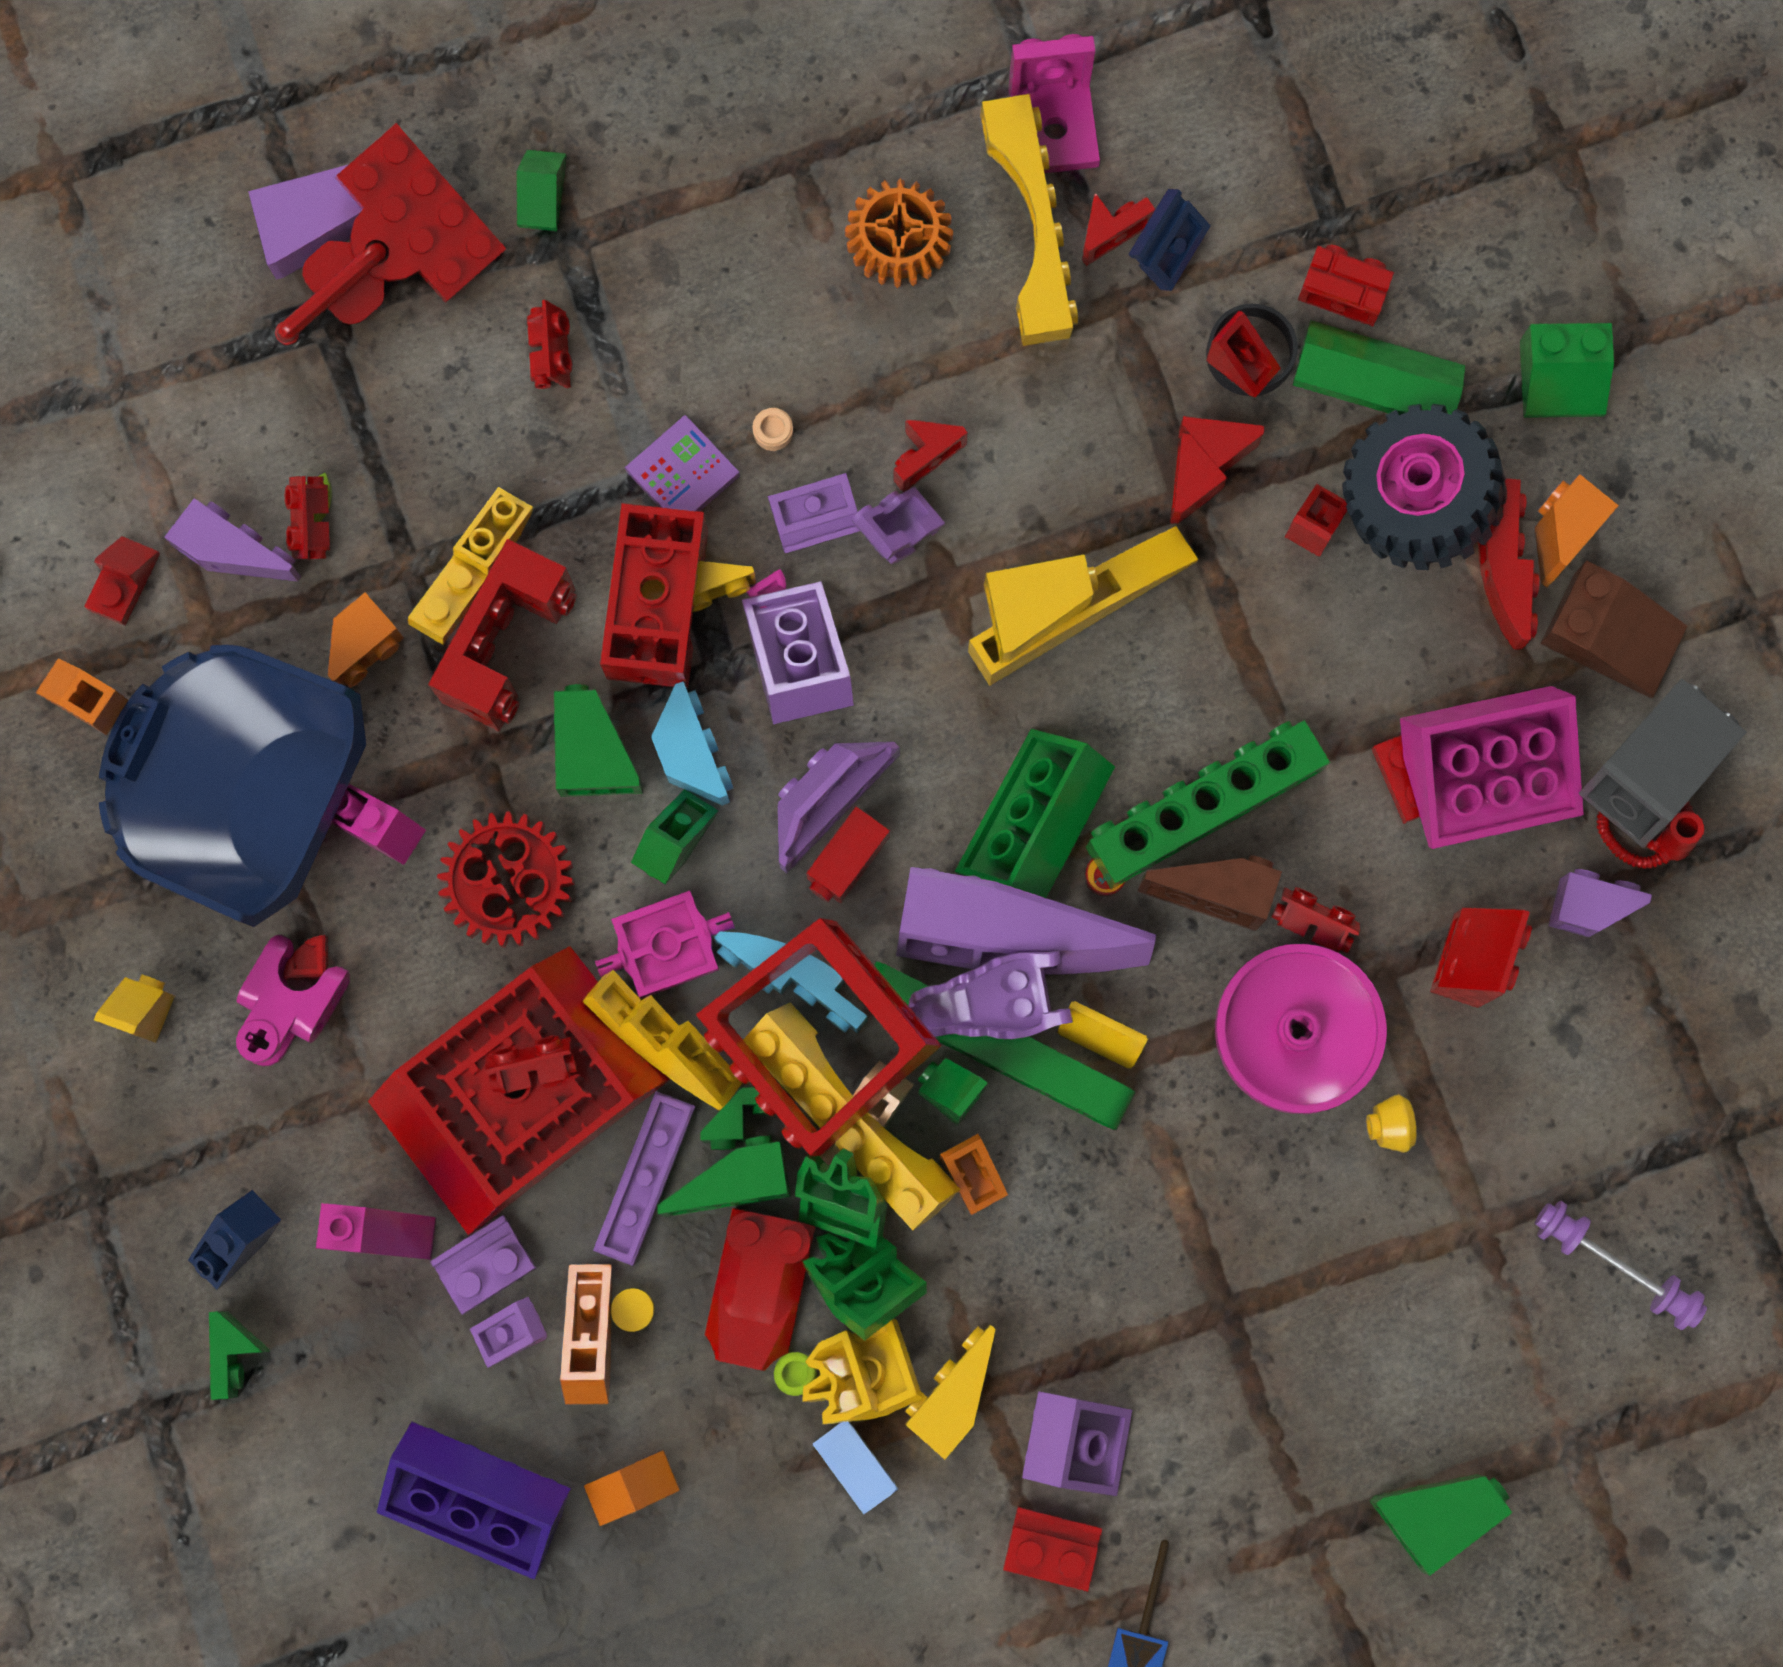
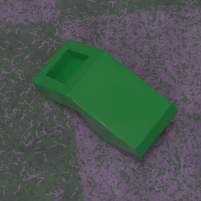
(729, 1122)

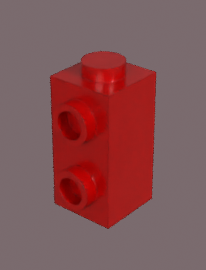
(847, 856)

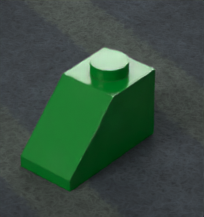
(673, 836)

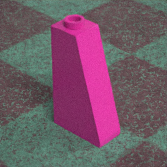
(375, 1231)

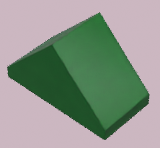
(540, 189)

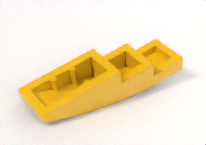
(656, 1037)

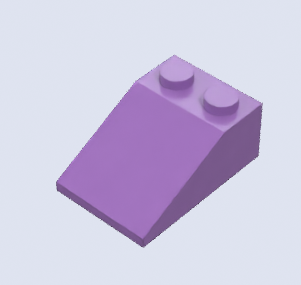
(798, 652)

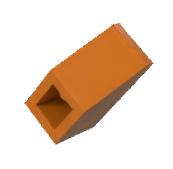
(359, 639)
(82, 696)

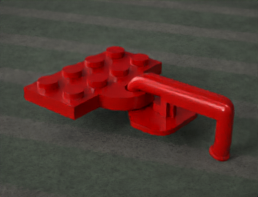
(417, 221)

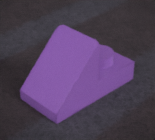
(508, 1332)

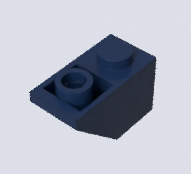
(233, 1239)

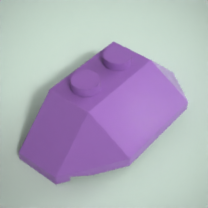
(826, 793)

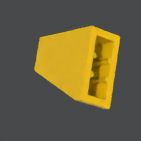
(1036, 600)

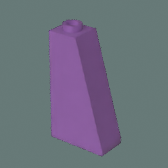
(301, 217)

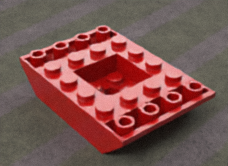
(491, 1148)

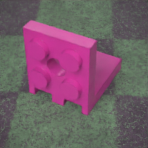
(1059, 84)

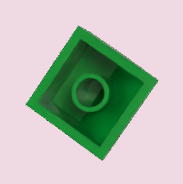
(1566, 369)

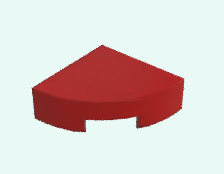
(308, 960)

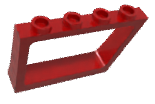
(874, 991)

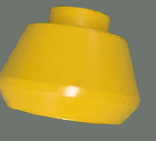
(1393, 1124)

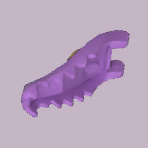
(995, 1000)

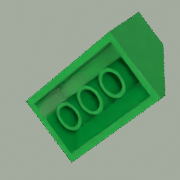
(1037, 813)

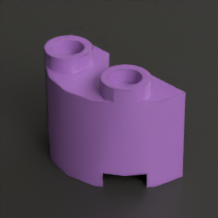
(898, 524)

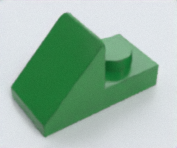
(227, 1340)

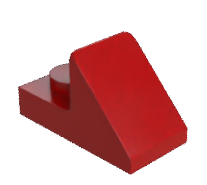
(1108, 233)
(935, 444)
(122, 577)

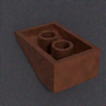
(1614, 629)
(1226, 889)

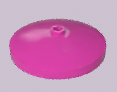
(1339, 1020)

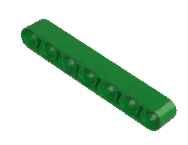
(1034, 1065)

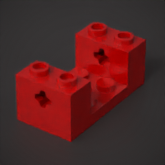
(647, 637)
(462, 674)

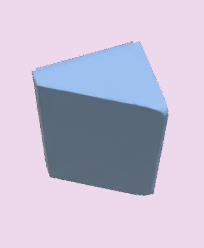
(855, 1466)

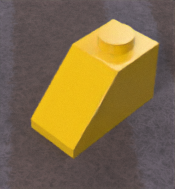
(137, 1007)

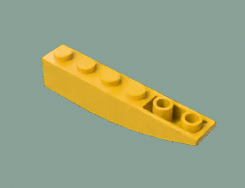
(1119, 583)

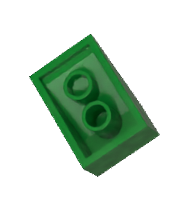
(740, 1178)

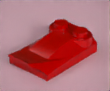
(758, 1289)

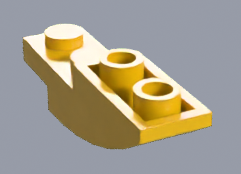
(473, 557)

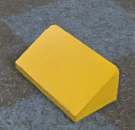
(1103, 1035)

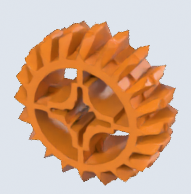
(899, 199)

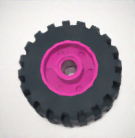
(1425, 486)

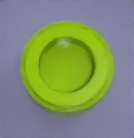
(793, 1373)

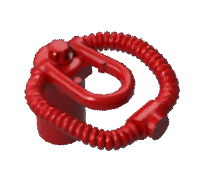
(1673, 844)

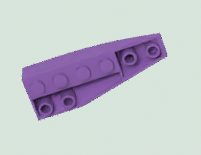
(977, 920)

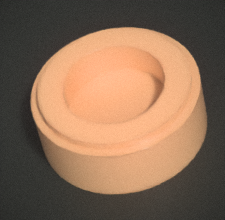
(772, 429)

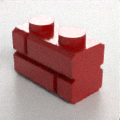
(1346, 284)

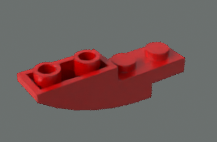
(1510, 580)

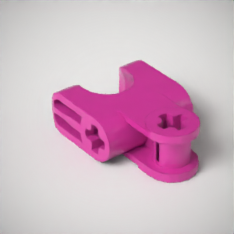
(280, 1012)

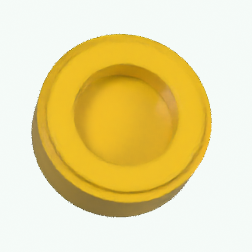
(632, 1310)

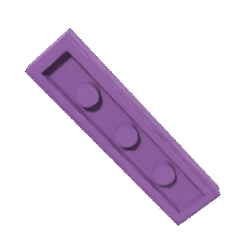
(644, 1178)

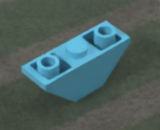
(688, 749)

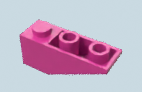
(377, 824)

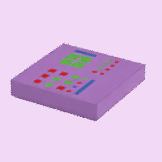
(682, 469)

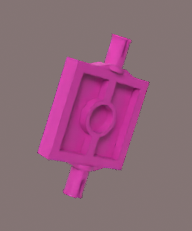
(665, 944)

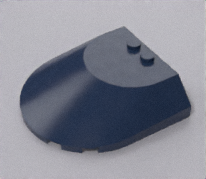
(230, 777)

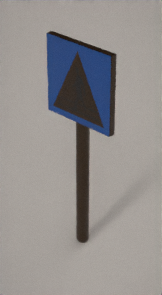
(1139, 1649)

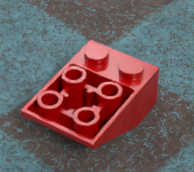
(1481, 954)

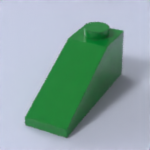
(951, 1089)

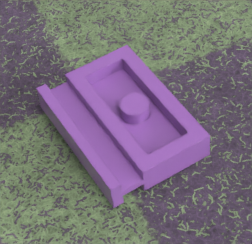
(814, 513)
(483, 1265)

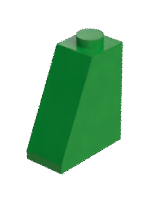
(588, 749)
(1442, 1517)

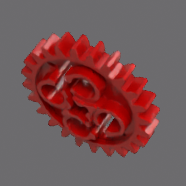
(473, 897)

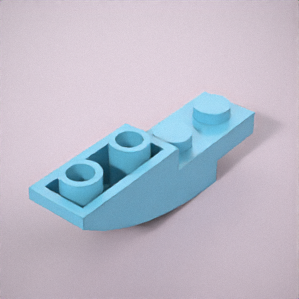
(813, 977)

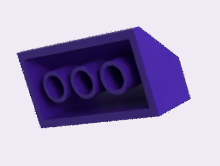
(472, 1500)

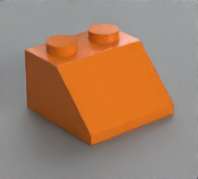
(1569, 522)

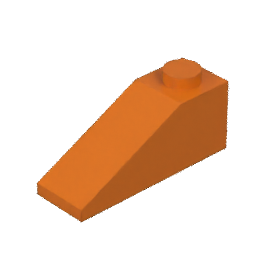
(587, 1335)

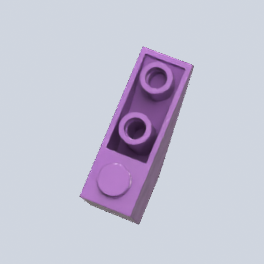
(221, 547)

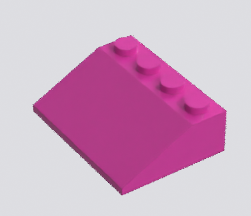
(1494, 765)

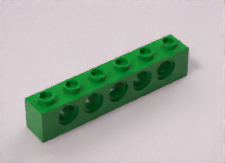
(1303, 761)

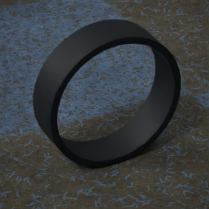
(1270, 315)

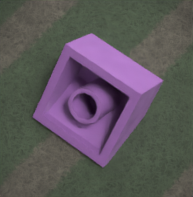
(1077, 1444)

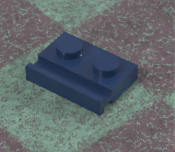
(1169, 239)

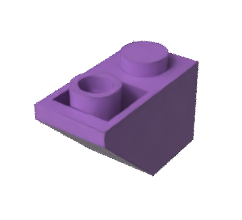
(1590, 905)

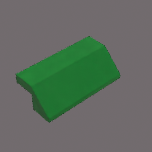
(1375, 372)

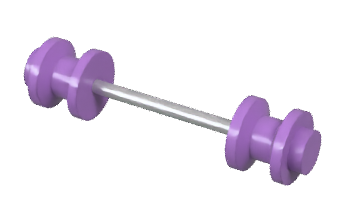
(1686, 1308)

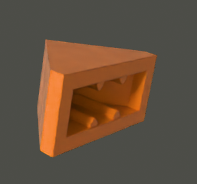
(974, 1174)
(632, 1488)

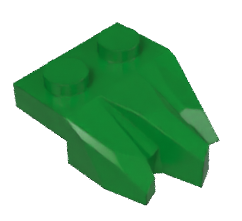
(840, 1200)
(863, 1283)

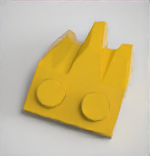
(862, 1376)

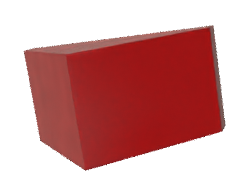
(1243, 355)
(1223, 440)
(1195, 479)
(1317, 520)

